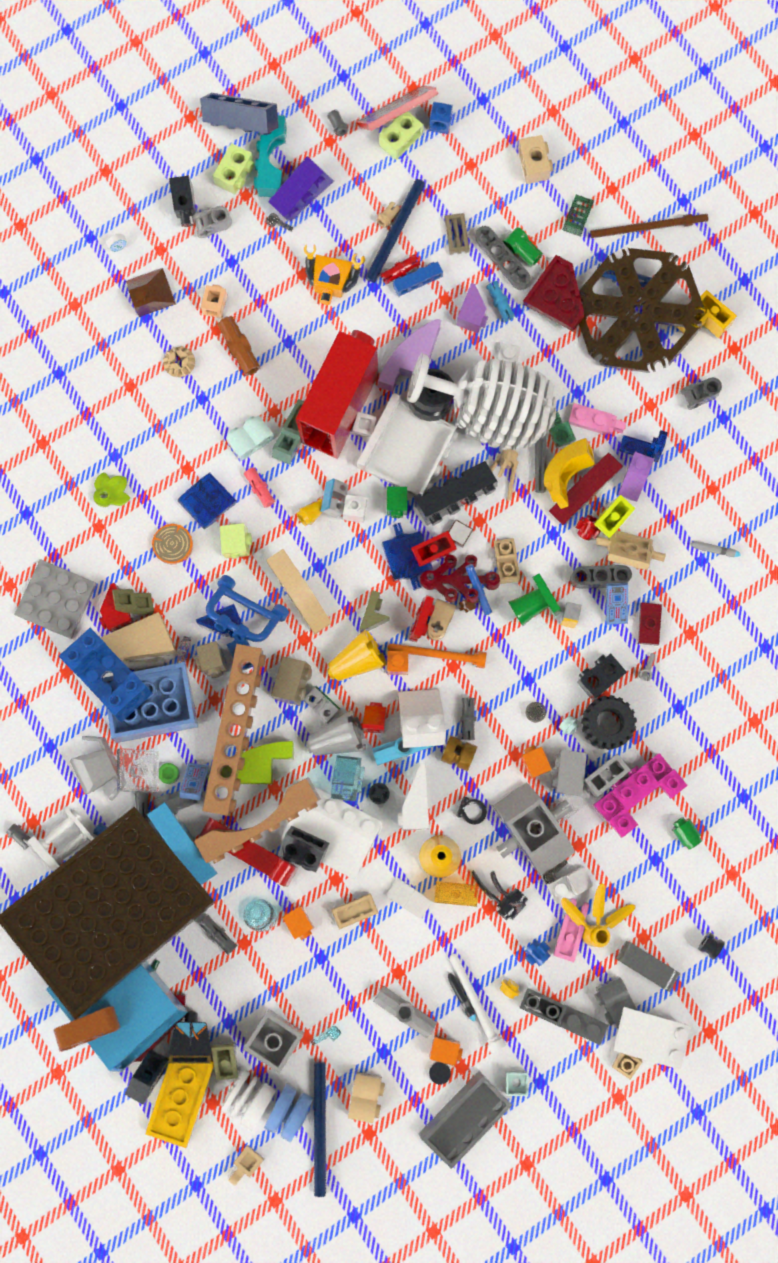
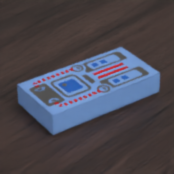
(617, 603)
(194, 781)

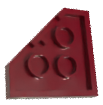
(557, 294)

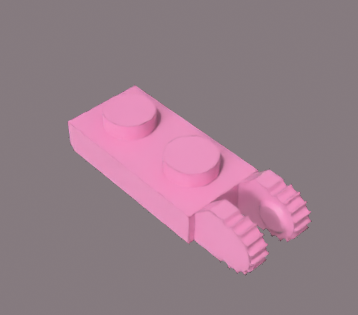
(570, 936)

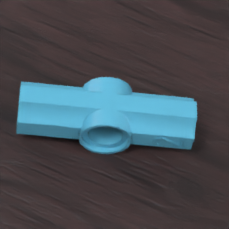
(390, 751)

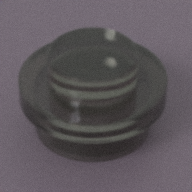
(535, 712)

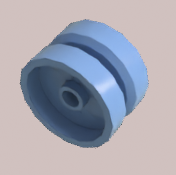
(289, 1113)

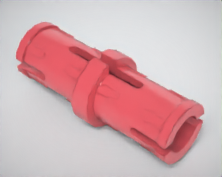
(259, 487)

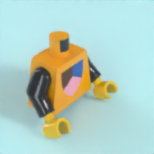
(331, 275)

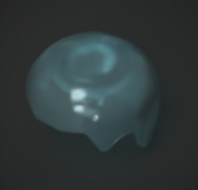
(260, 915)

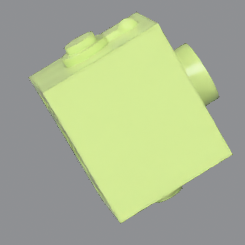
(235, 540)

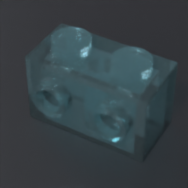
(346, 778)

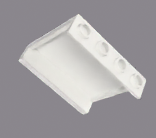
(407, 448)

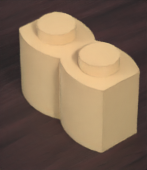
(365, 1097)

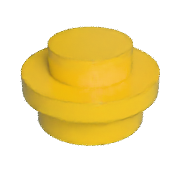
(510, 988)

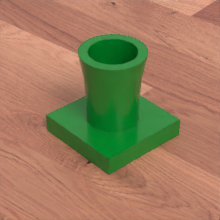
(534, 602)

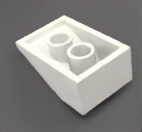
(421, 718)
(415, 808)
(652, 1038)

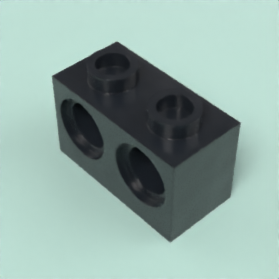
(604, 680)
(305, 844)
(146, 1076)

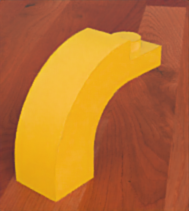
(564, 465)

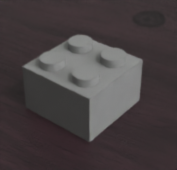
(273, 1041)

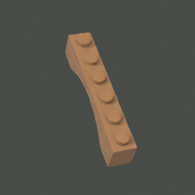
(219, 841)

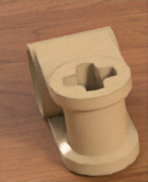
(441, 617)

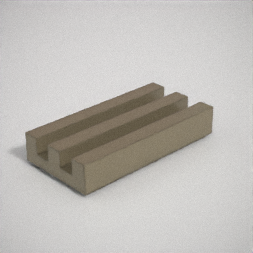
(458, 249)

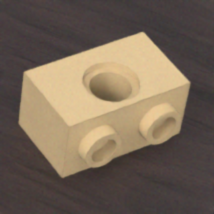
(534, 170)

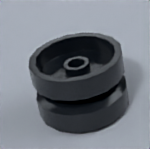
(433, 404)

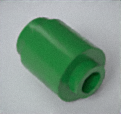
(686, 833)

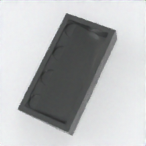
(465, 1119)

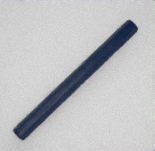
(395, 230)
(319, 1129)

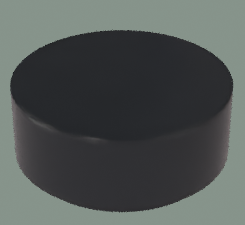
(439, 1073)

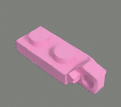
(595, 420)

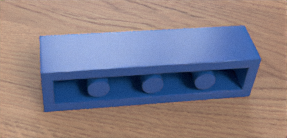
(418, 278)

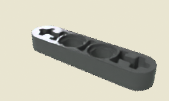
(500, 259)

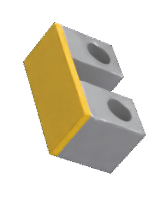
(570, 615)

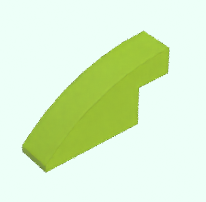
(259, 762)

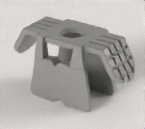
(96, 768)

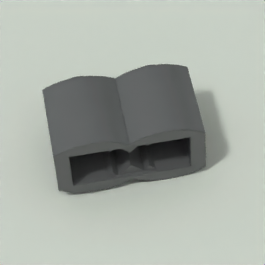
(614, 997)

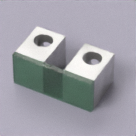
(319, 695)

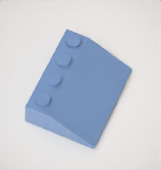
(165, 711)

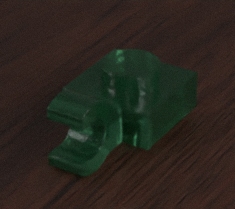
(561, 432)

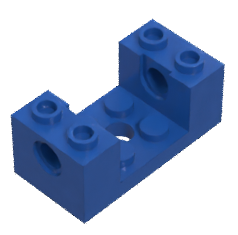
(91, 660)

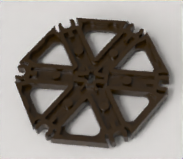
(653, 310)

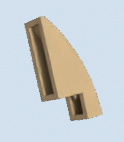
(298, 591)

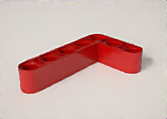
(258, 857)

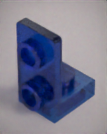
(654, 449)

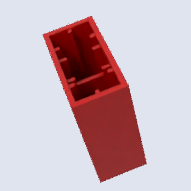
(338, 393)

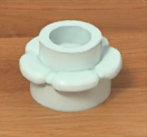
(569, 725)

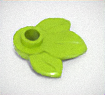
(113, 488)

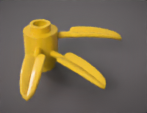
(595, 934)

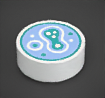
(116, 242)

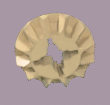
(187, 364)

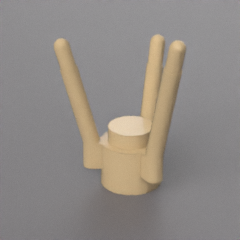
(507, 460)

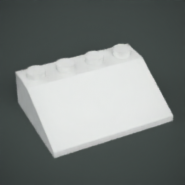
(342, 826)

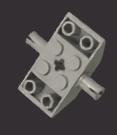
(527, 808)

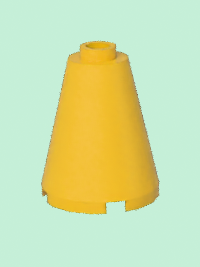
(357, 658)
(430, 861)

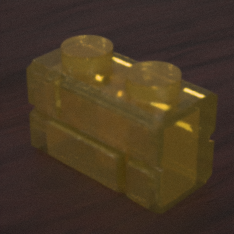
(456, 893)

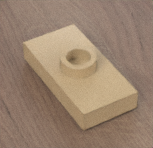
(354, 911)

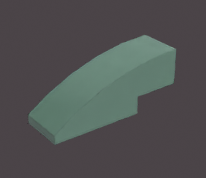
(289, 439)

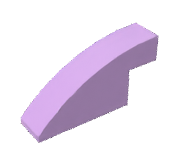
(407, 354)

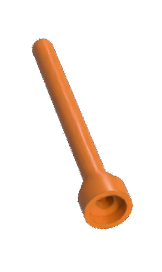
(477, 659)

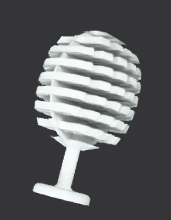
(496, 402)

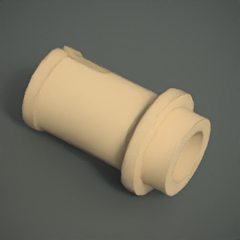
(384, 218)

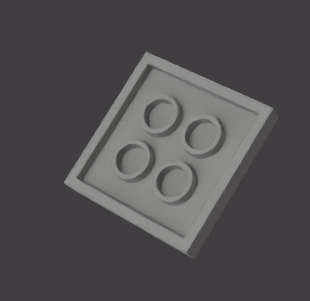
(55, 599)

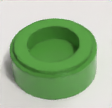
(169, 773)

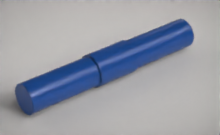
(478, 586)

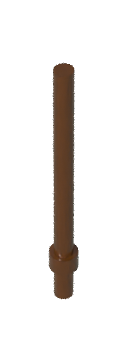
(686, 220)

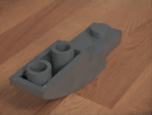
(564, 1016)

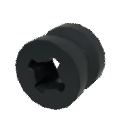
(379, 793)
(711, 945)

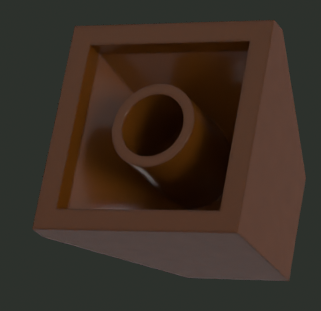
(150, 292)

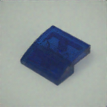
(207, 500)

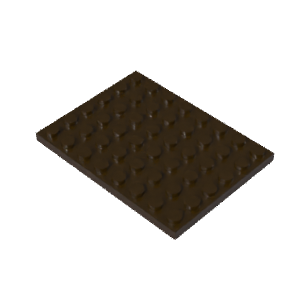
(104, 912)

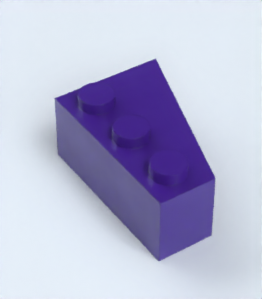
(300, 189)

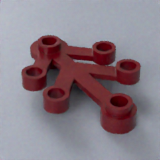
(457, 579)

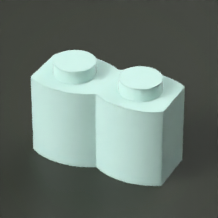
(250, 437)

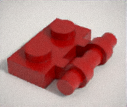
(420, 627)

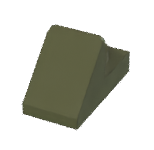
(371, 618)
(225, 1061)

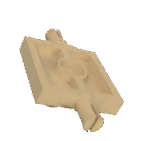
(630, 550)

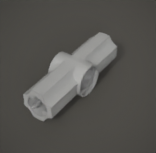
(417, 1020)

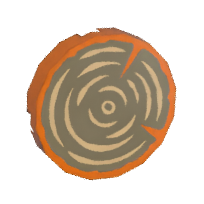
(172, 544)

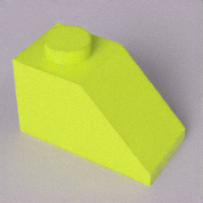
(614, 516)

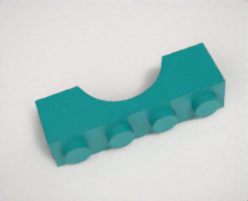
(269, 177)

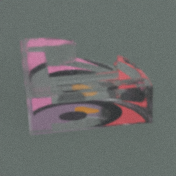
(182, 650)

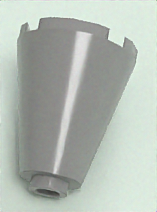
(337, 737)

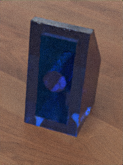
(208, 624)

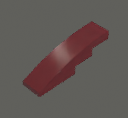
(587, 487)

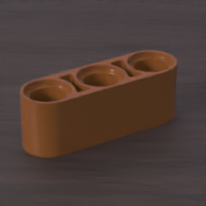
(86, 1028)

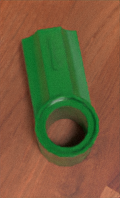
(519, 243)

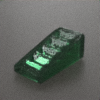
(574, 228)

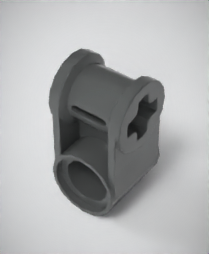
(697, 393)

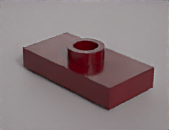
(649, 624)

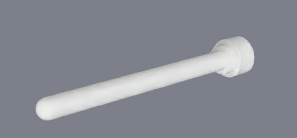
(494, 1041)

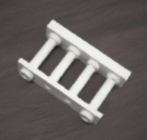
(41, 845)

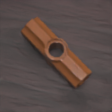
(238, 346)

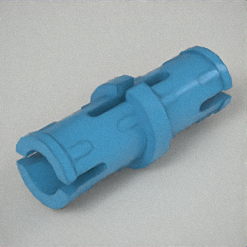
(500, 301)

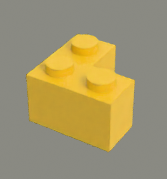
(716, 316)

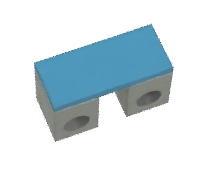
(335, 489)

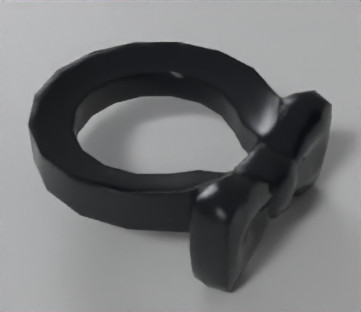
(461, 813)

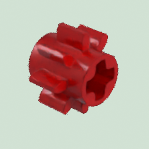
(587, 528)

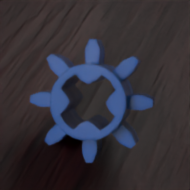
(537, 953)

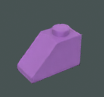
(473, 311)
(636, 476)

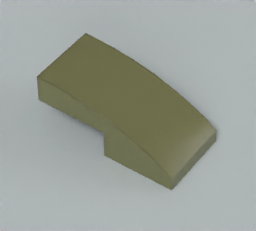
(133, 603)

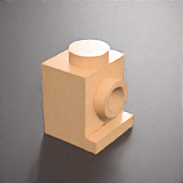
(211, 294)

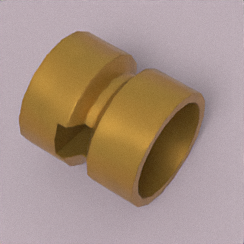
(466, 756)

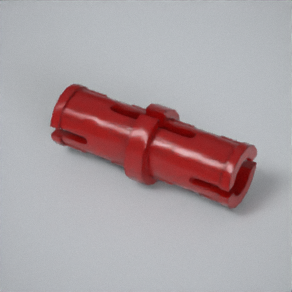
(400, 269)

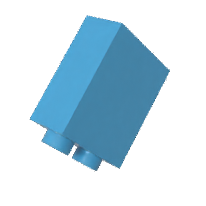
(144, 1013)

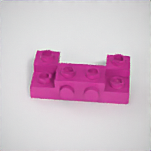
(636, 787)

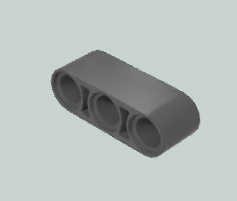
(590, 576)
(648, 966)

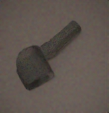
(274, 219)
(549, 877)

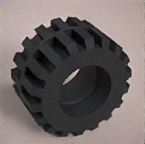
(623, 712)

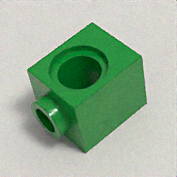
(396, 501)

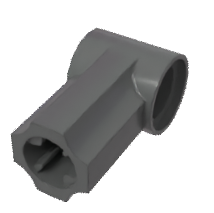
(174, 801)

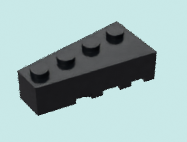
(455, 493)

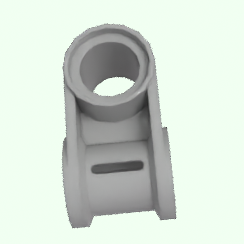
(211, 222)

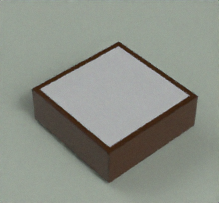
(460, 533)

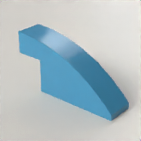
(181, 842)

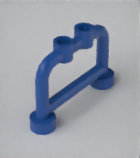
(223, 622)

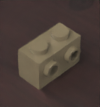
(211, 660)
(291, 681)

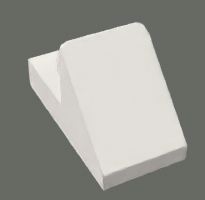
(570, 885)

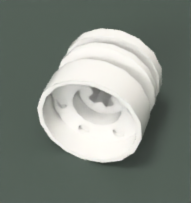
(248, 1100)

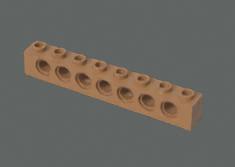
(242, 656)

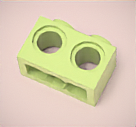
(404, 137)
(229, 167)

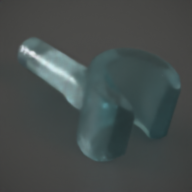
(333, 1033)

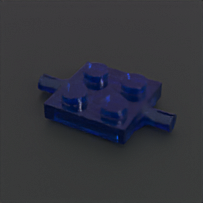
(401, 558)

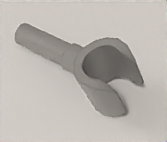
(648, 667)

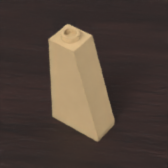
(141, 639)

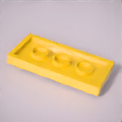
(179, 1102)

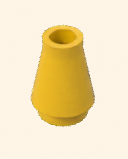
(309, 513)

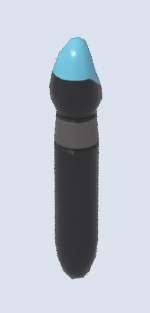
(469, 1010)

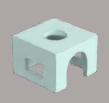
(521, 1090)

